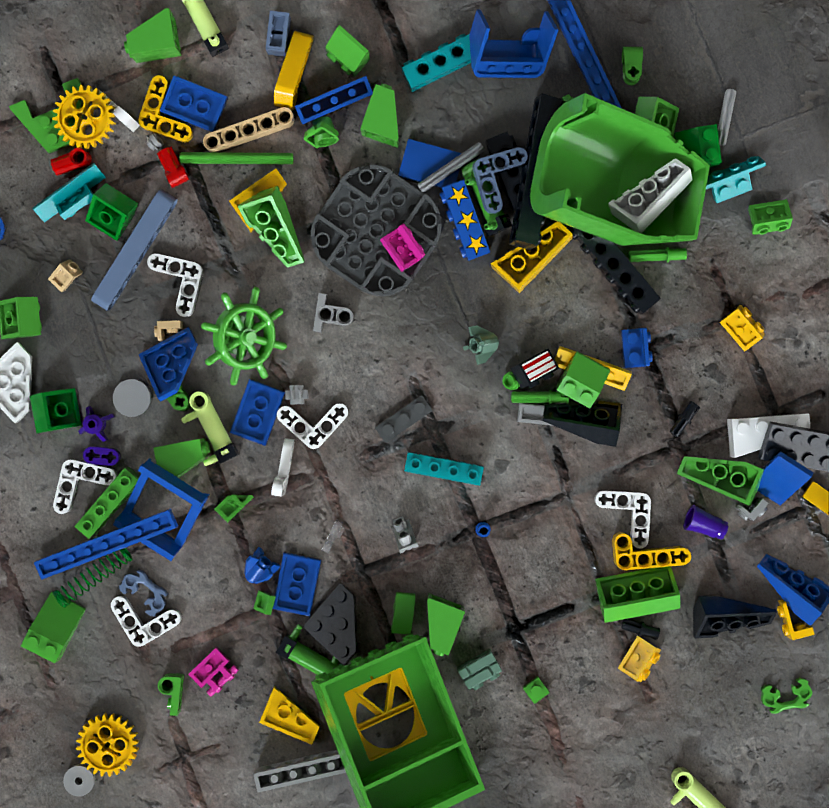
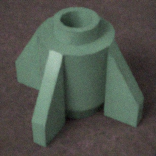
(483, 343)

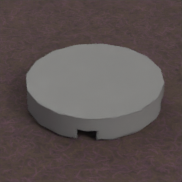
(132, 398)

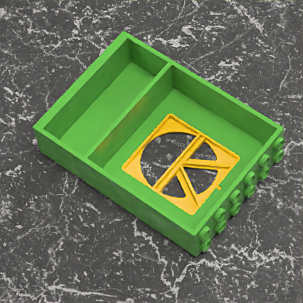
(433, 762)

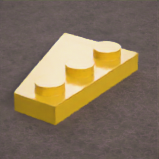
(288, 718)

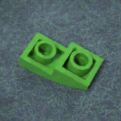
(403, 613)

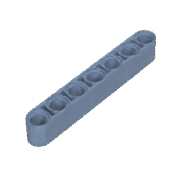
(134, 250)

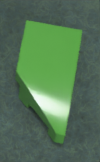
(232, 505)

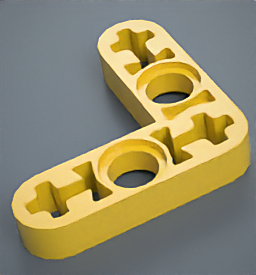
(154, 113)

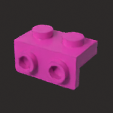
(403, 247)

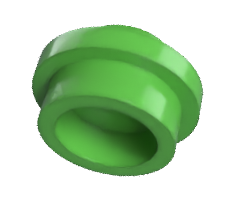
(509, 381)

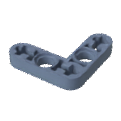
(488, 175)

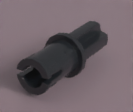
(684, 418)
(640, 629)

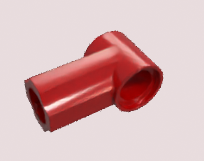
(68, 162)
(173, 169)

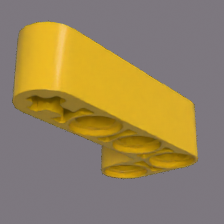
(292, 70)
(652, 554)

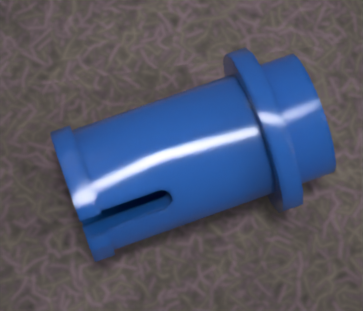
(480, 525)

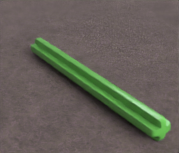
(235, 158)

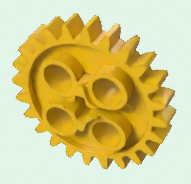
(68, 109)
(96, 758)

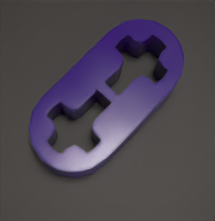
(101, 460)

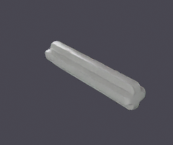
(725, 117)

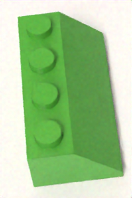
(637, 593)

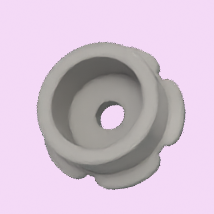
(154, 142)

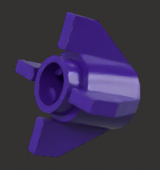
(100, 424)

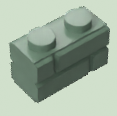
(479, 670)

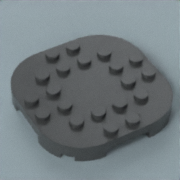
(361, 212)

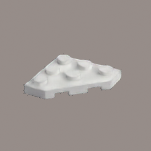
(15, 382)

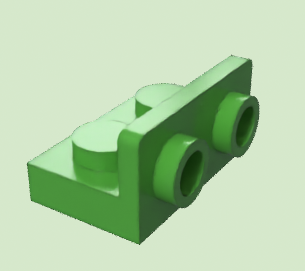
(770, 217)

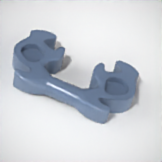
(131, 582)

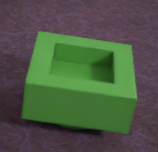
(264, 602)
(536, 690)

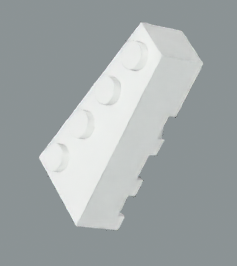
(648, 200)
(748, 433)

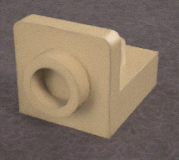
(65, 275)
(170, 326)

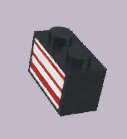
(537, 367)

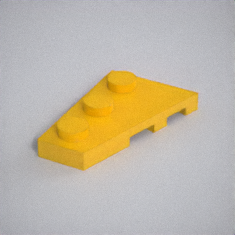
(268, 181)

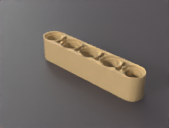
(239, 128)

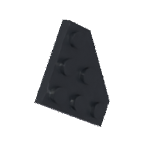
(336, 624)

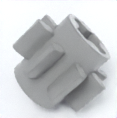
(296, 394)

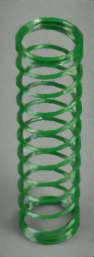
(60, 598)

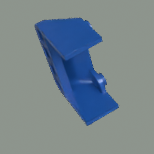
(511, 57)

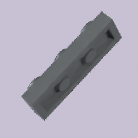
(403, 419)

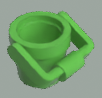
(323, 133)

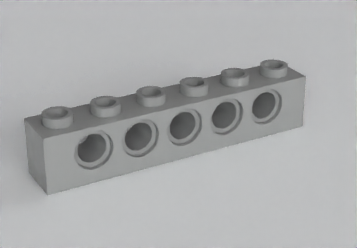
(298, 770)

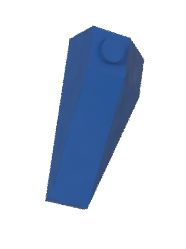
(802, 594)

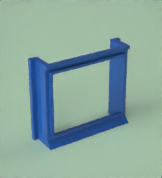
(163, 543)

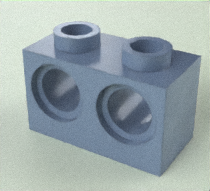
(278, 33)

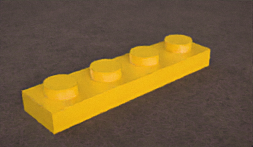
(617, 377)

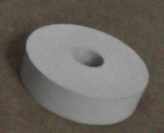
(70, 780)

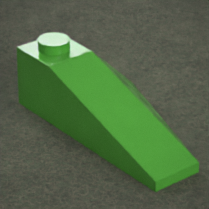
(271, 220)
(731, 478)

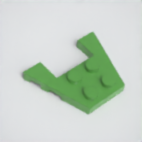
(43, 126)

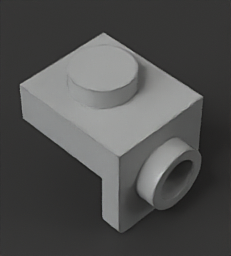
(757, 509)

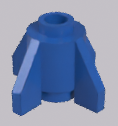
(259, 567)

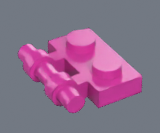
(209, 667)

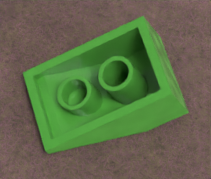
(53, 629)

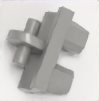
(404, 534)

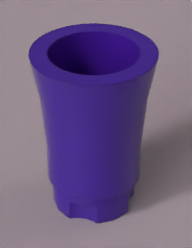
(705, 523)

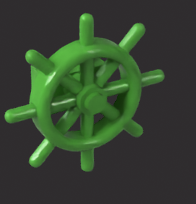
(238, 334)

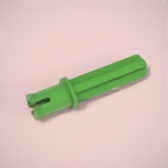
(657, 255)
(539, 397)

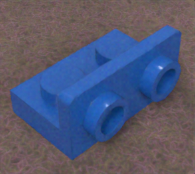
(636, 347)

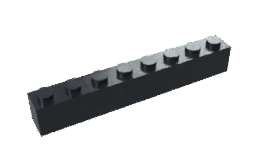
(527, 223)

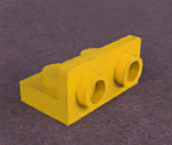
(743, 327)
(639, 659)

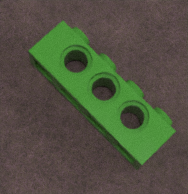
(108, 503)

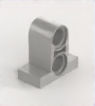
(335, 314)

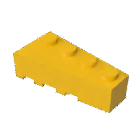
(523, 265)

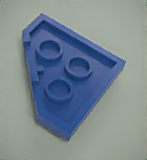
(169, 362)

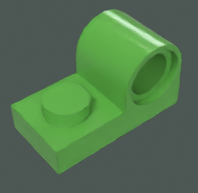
(174, 701)

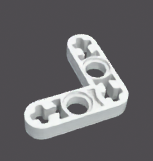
(123, 116)
(186, 279)
(309, 430)
(74, 477)
(280, 482)
(631, 505)
(144, 629)

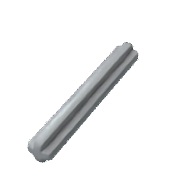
(451, 167)

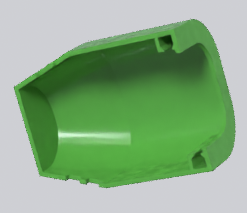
(598, 153)

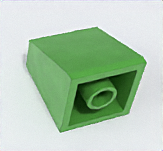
(154, 39)
(381, 117)
(182, 456)
(444, 623)

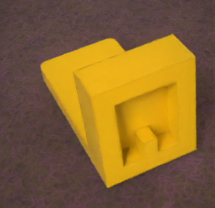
(817, 496)
(801, 629)

